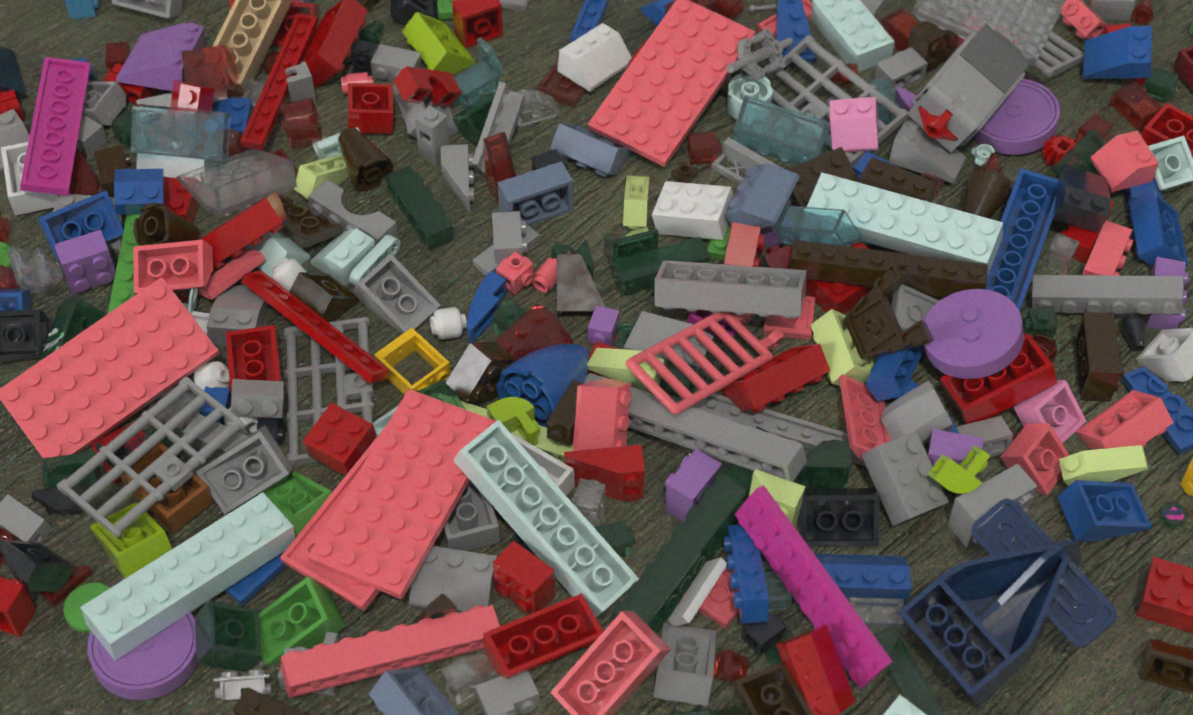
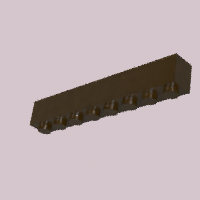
(864, 266)

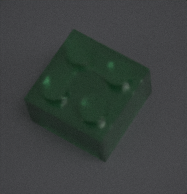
(227, 636)

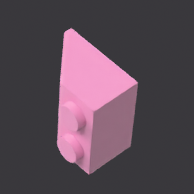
(854, 124)
(1055, 407)

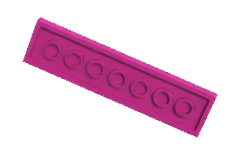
(55, 127)
(812, 586)

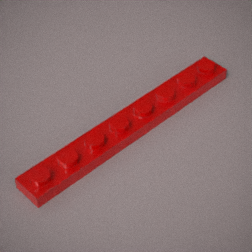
(276, 86)
(316, 326)

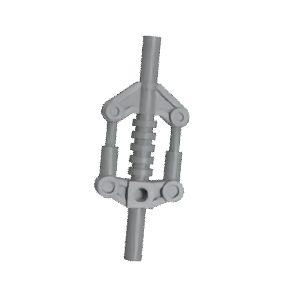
(771, 50)

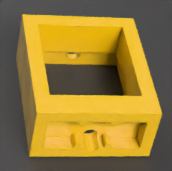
(403, 347)

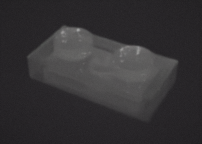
(879, 611)

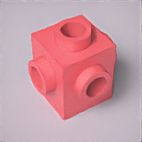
(516, 271)

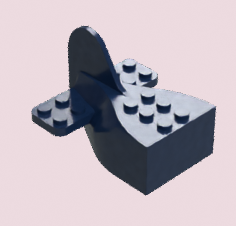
(992, 609)

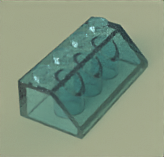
(780, 131)

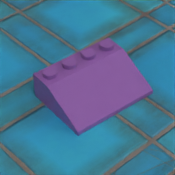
(158, 56)

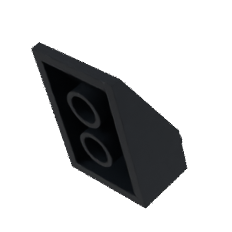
(1081, 198)

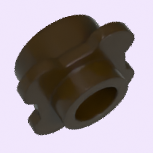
(684, 173)

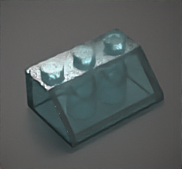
(816, 226)

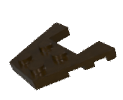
(875, 324)

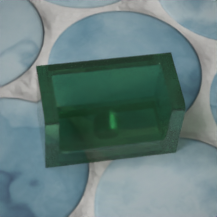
(62, 467)

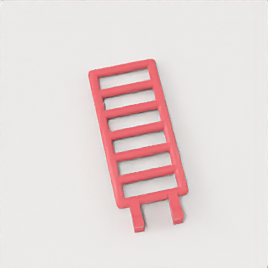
(735, 321)

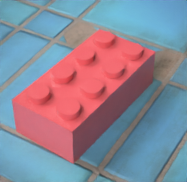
(611, 667)

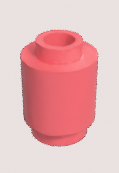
(355, 78)
(546, 276)

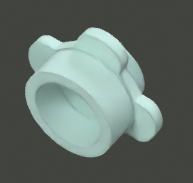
(982, 154)

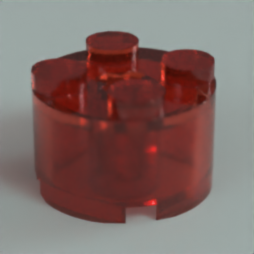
(301, 122)

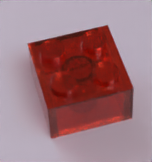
(211, 68)

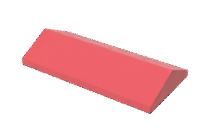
(862, 416)

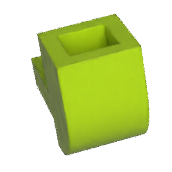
(516, 415)
(960, 477)

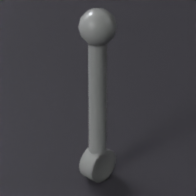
(752, 8)

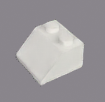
(1170, 355)

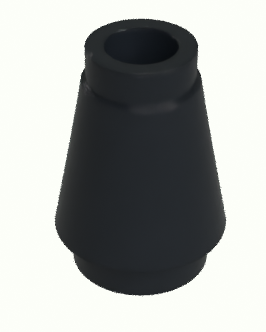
(1134, 330)

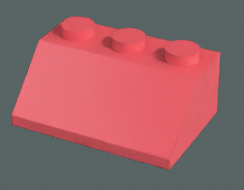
(178, 263)
(602, 414)
(1127, 422)

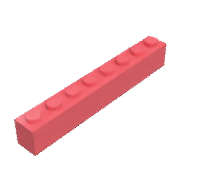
(388, 650)

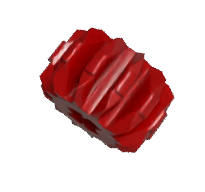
(1056, 148)

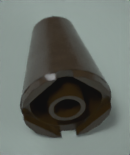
(363, 160)
(985, 192)
(162, 225)

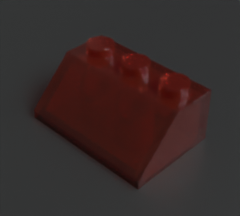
(532, 332)

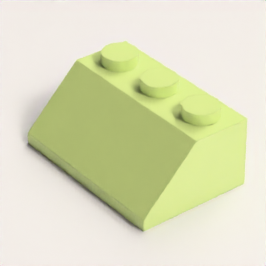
(839, 348)
(785, 493)

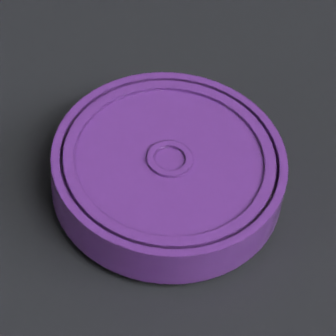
(1022, 120)
(974, 333)
(150, 668)

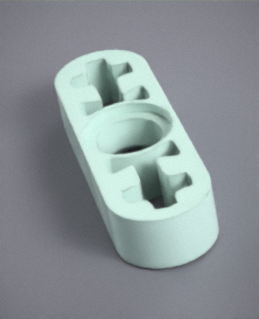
(382, 250)

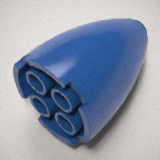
(544, 377)

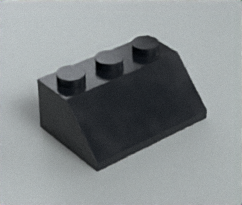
(404, 10)
(10, 74)
(840, 517)

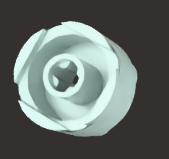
(746, 85)

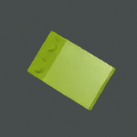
(138, 544)

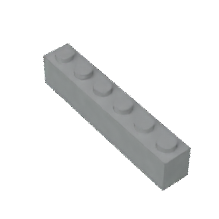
(1109, 293)

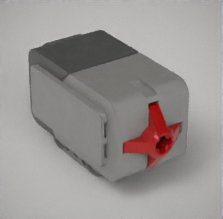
(968, 87)

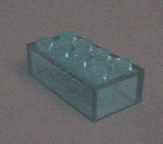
(180, 132)

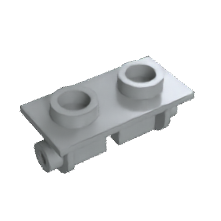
(231, 684)

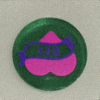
(1173, 515)

